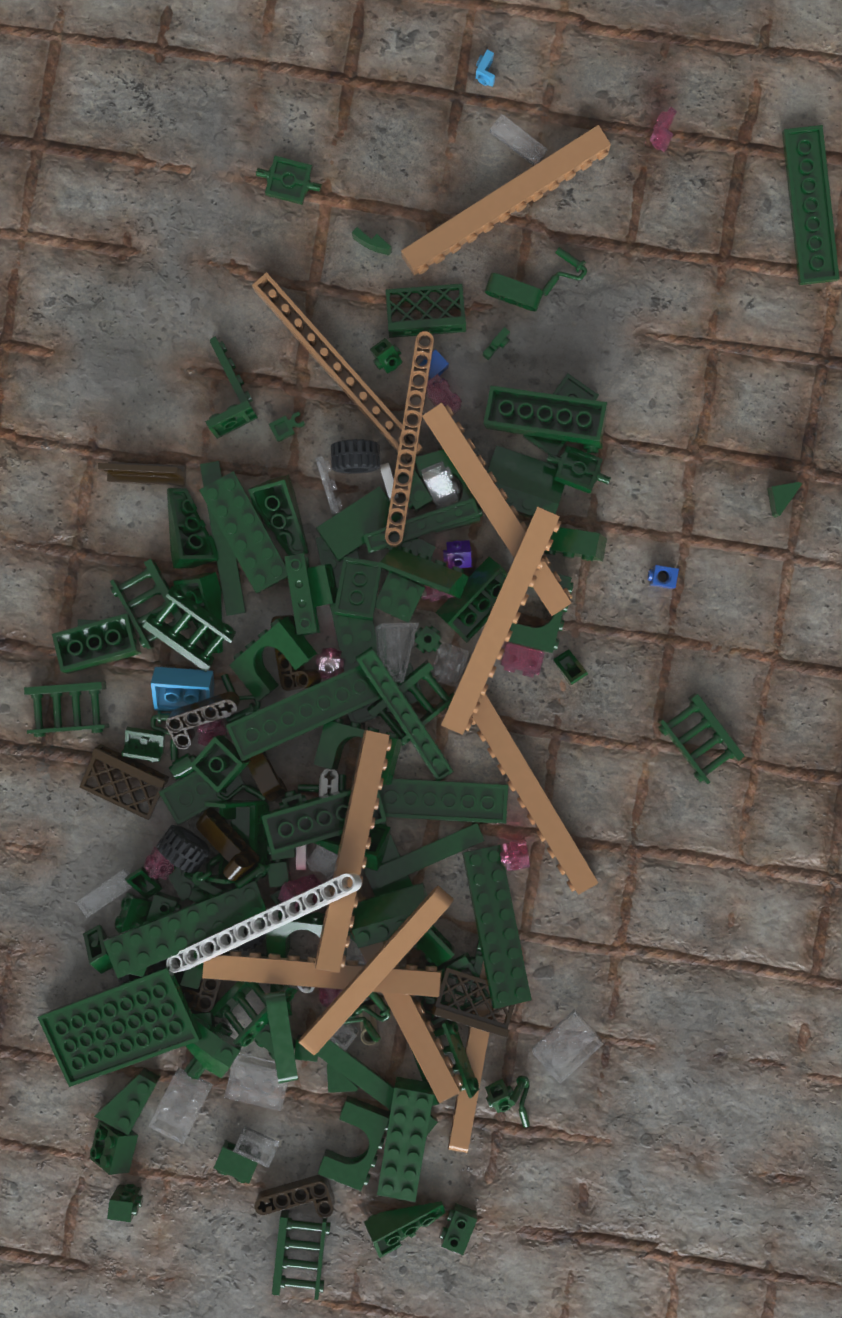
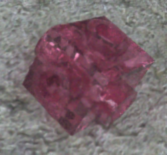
(330, 662)
(209, 731)
(515, 855)
(157, 865)

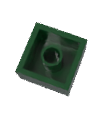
(399, 597)
(219, 763)

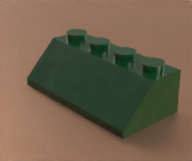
(424, 571)
(473, 609)
(96, 644)
(382, 915)
(435, 947)

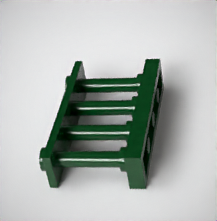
(160, 588)
(304, 613)
(177, 641)
(423, 671)
(75, 691)
(720, 736)
(236, 996)
(462, 1064)
(283, 1262)

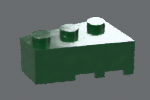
(578, 543)
(127, 1104)

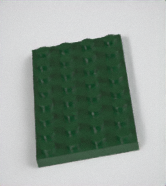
(120, 1026)

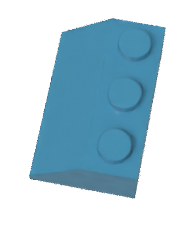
(180, 687)

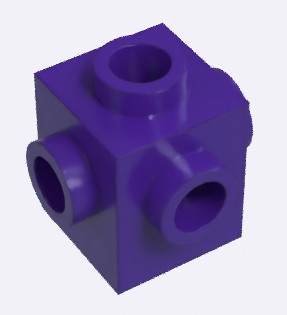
(458, 554)

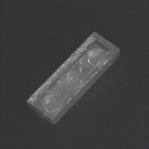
(518, 140)
(329, 485)
(104, 894)

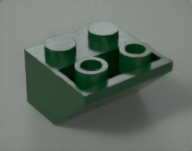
(113, 1149)

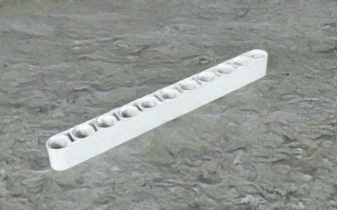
(271, 920)

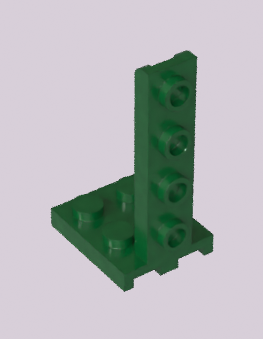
(235, 415)

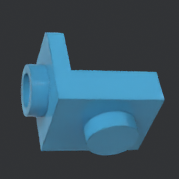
(483, 64)

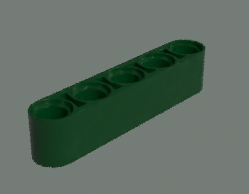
(281, 1036)

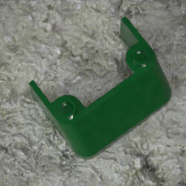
(248, 824)

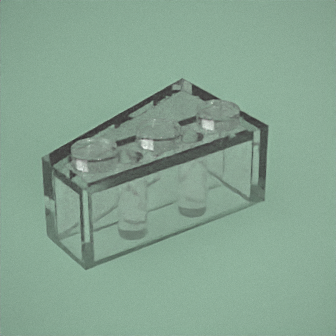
(394, 647)

